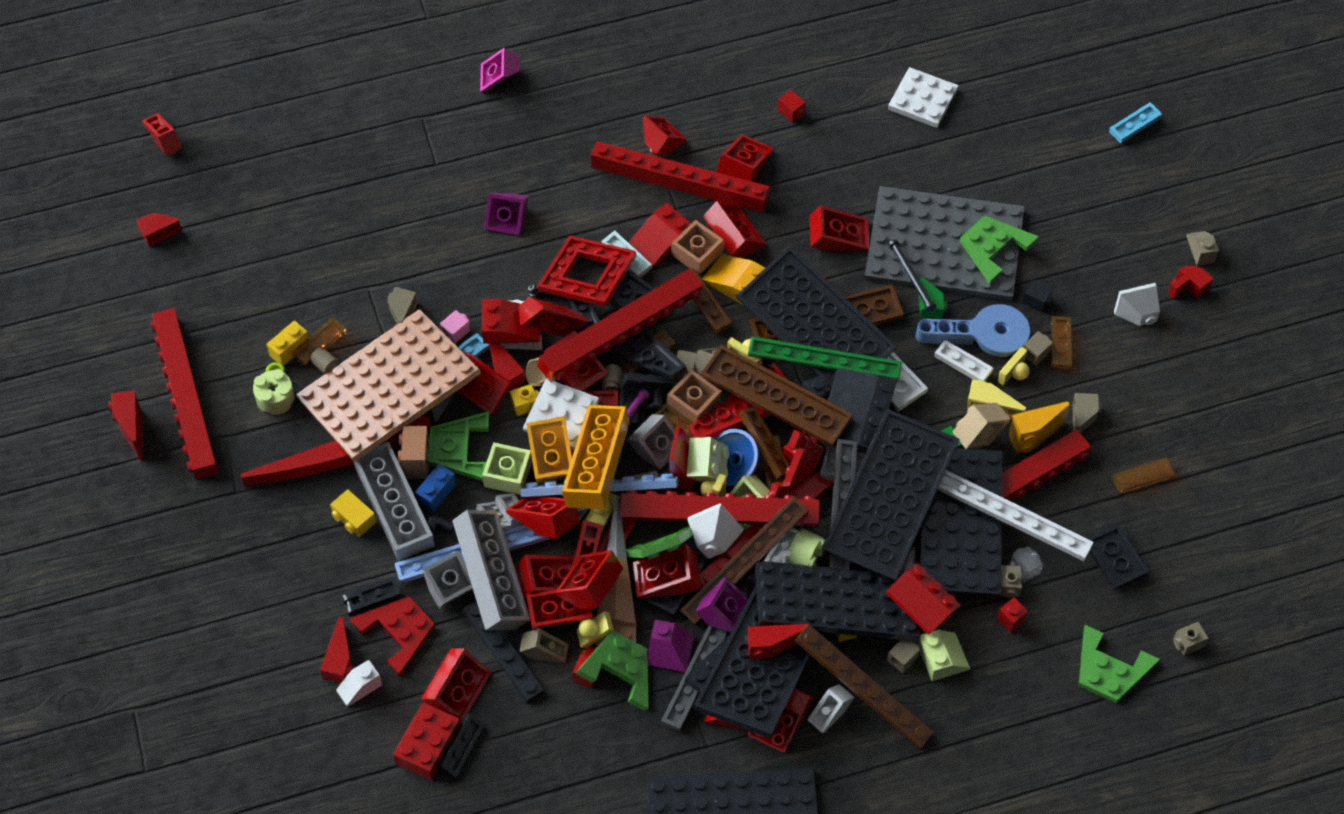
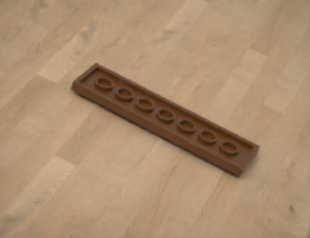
(877, 305)
(777, 395)

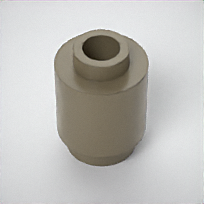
(324, 360)
(613, 379)

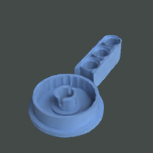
(983, 329)

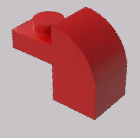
(1193, 279)

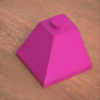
(498, 69)

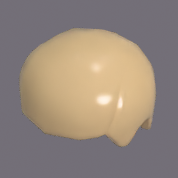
(534, 374)

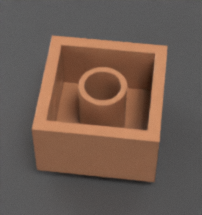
(697, 247)
(694, 396)
(414, 452)

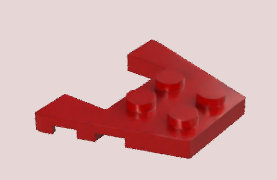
(802, 466)
(404, 623)

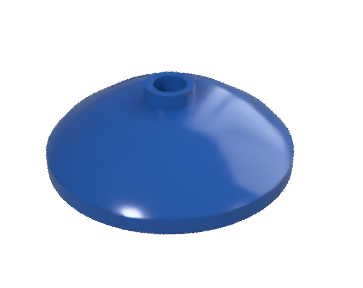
(740, 446)

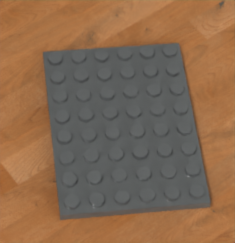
(930, 239)

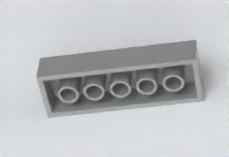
(394, 502)
(491, 570)

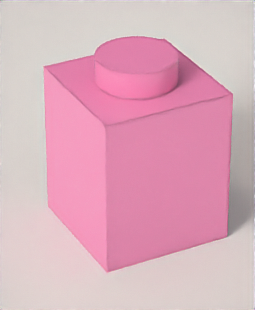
(455, 326)

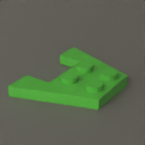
(988, 238)
(450, 445)
(653, 548)
(624, 660)
(1106, 674)

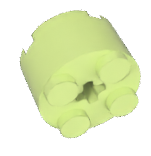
(273, 392)
(805, 548)

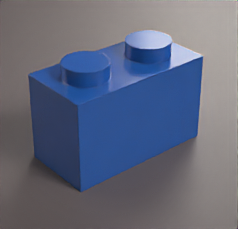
(435, 488)

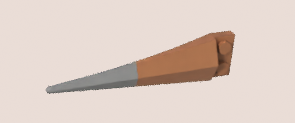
(619, 599)

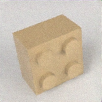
(981, 425)

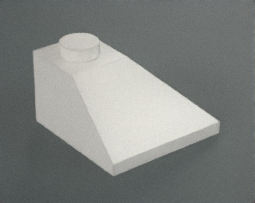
(1138, 305)
(714, 530)

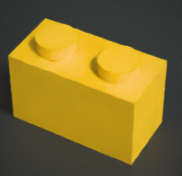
(286, 341)
(352, 513)

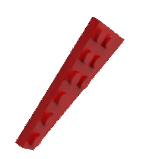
(725, 415)

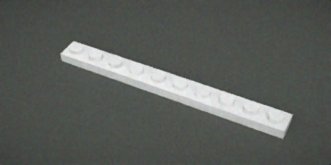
(1015, 515)

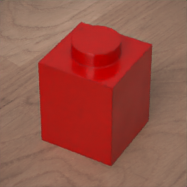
(791, 106)
(1012, 615)

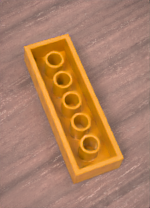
(596, 457)

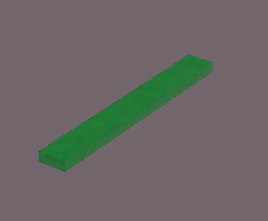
(822, 358)

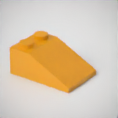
(731, 275)
(1035, 426)
(549, 449)

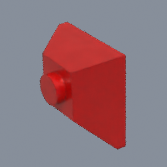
(661, 135)

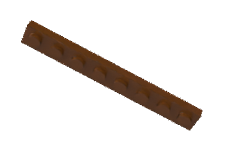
(750, 553)
(863, 686)

